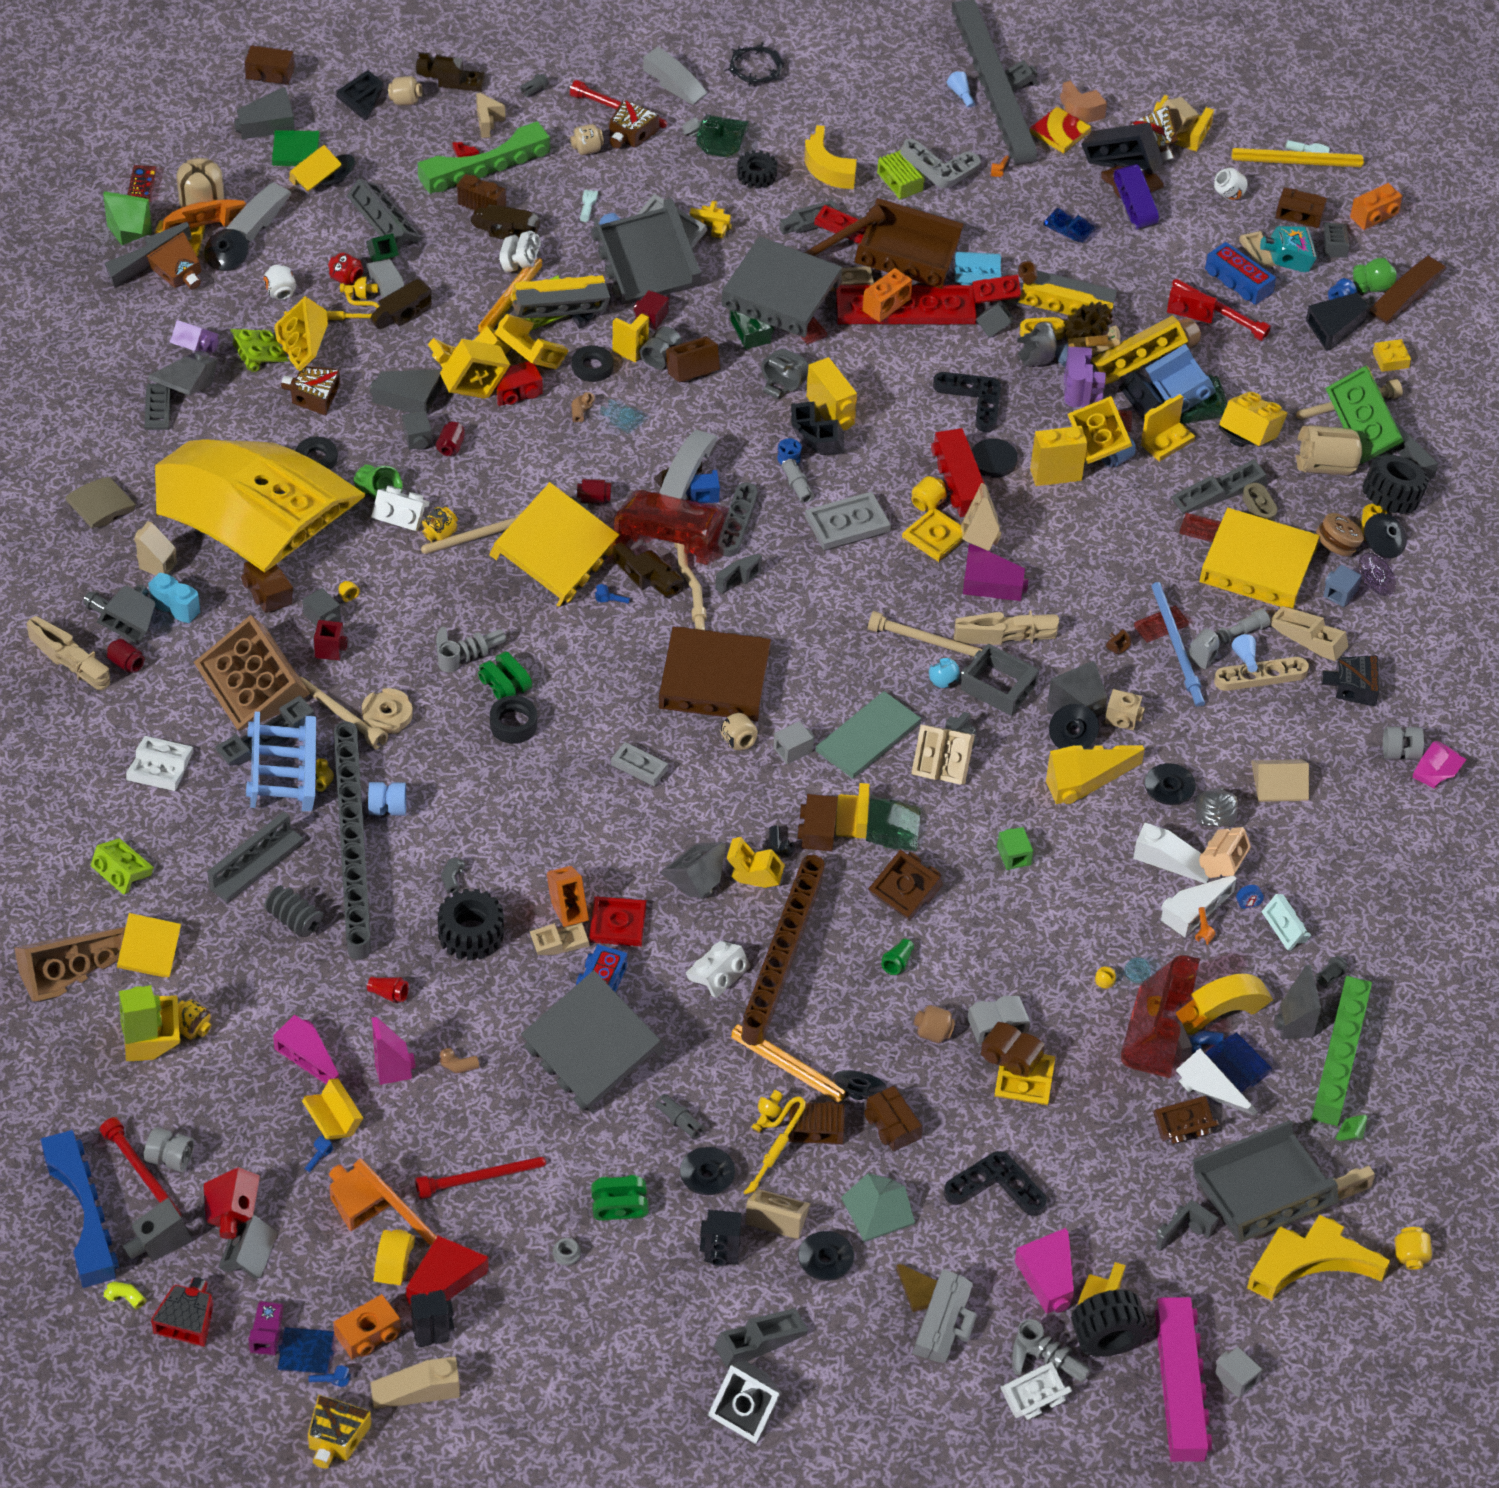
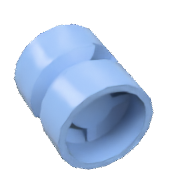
(387, 798)

